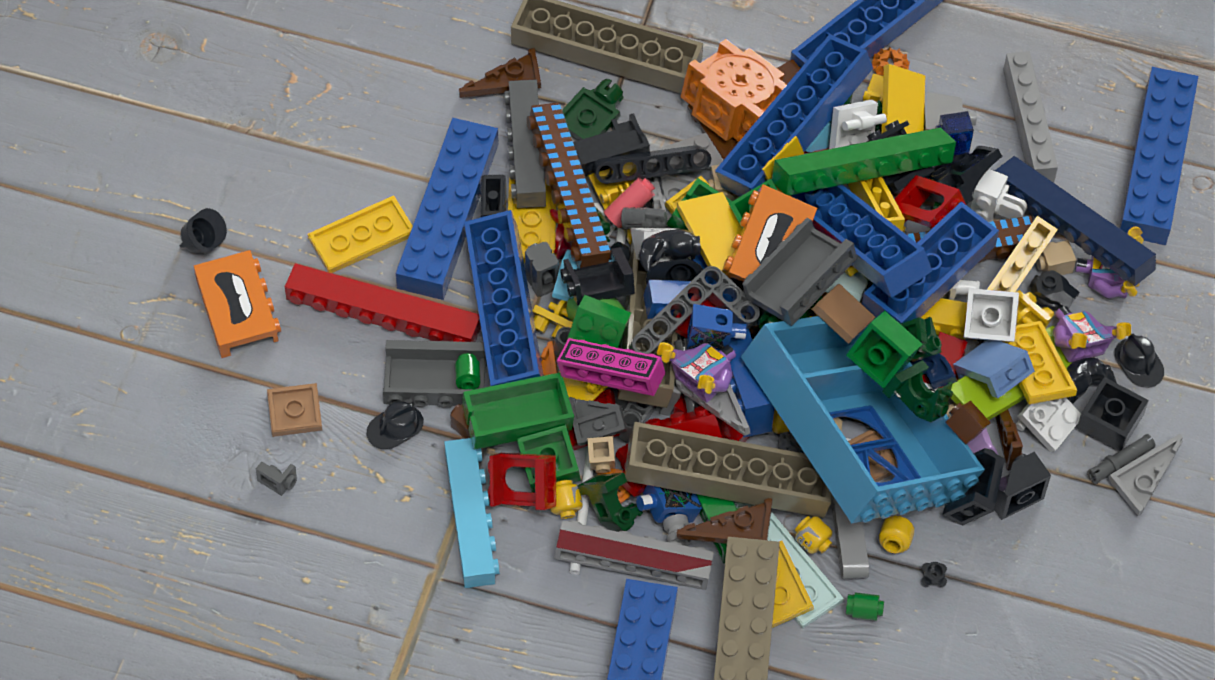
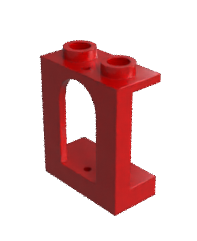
(917, 192)
(545, 480)

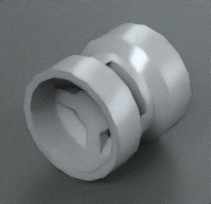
(673, 523)

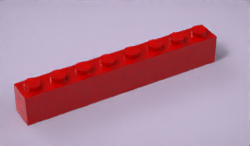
(380, 306)

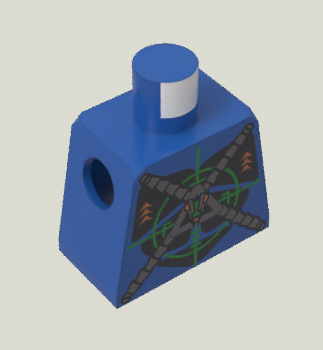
(712, 327)
(668, 502)

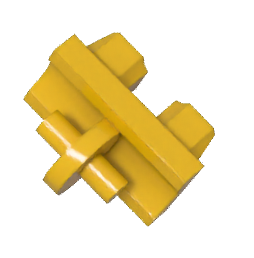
(1030, 312)
(544, 317)

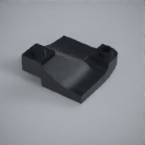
(964, 171)

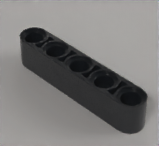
(662, 168)

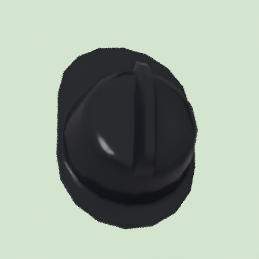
(203, 231)
(675, 270)
(1140, 361)
(394, 425)

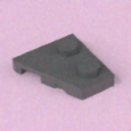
(596, 419)

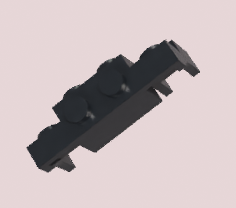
(622, 140)

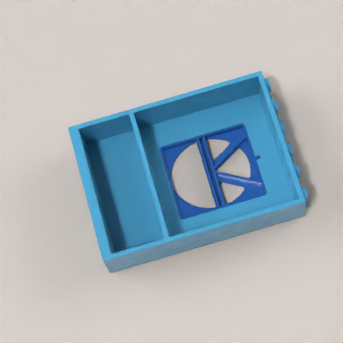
(814, 382)

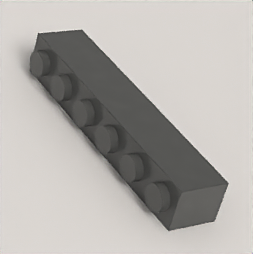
(527, 172)

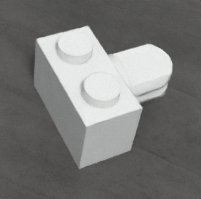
(992, 198)

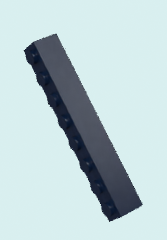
(1079, 222)

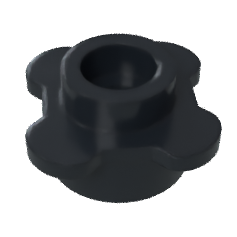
(937, 568)

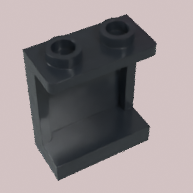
(900, 180)
(600, 280)
(983, 495)

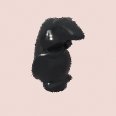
(671, 243)
(1087, 372)

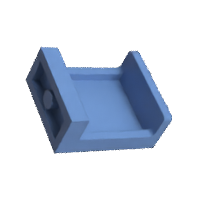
(996, 365)

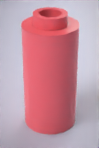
(634, 196)

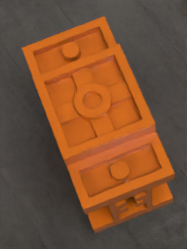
(731, 89)

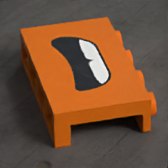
(764, 227)
(236, 301)

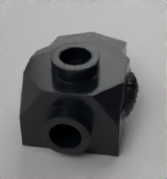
(1053, 290)

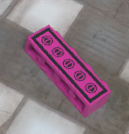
(611, 366)

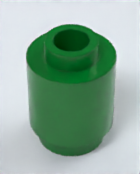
(467, 372)
(864, 606)

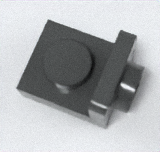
(274, 479)

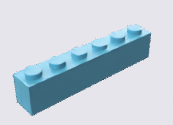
(470, 513)

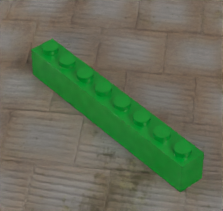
(863, 161)

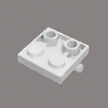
(854, 123)
(1049, 421)

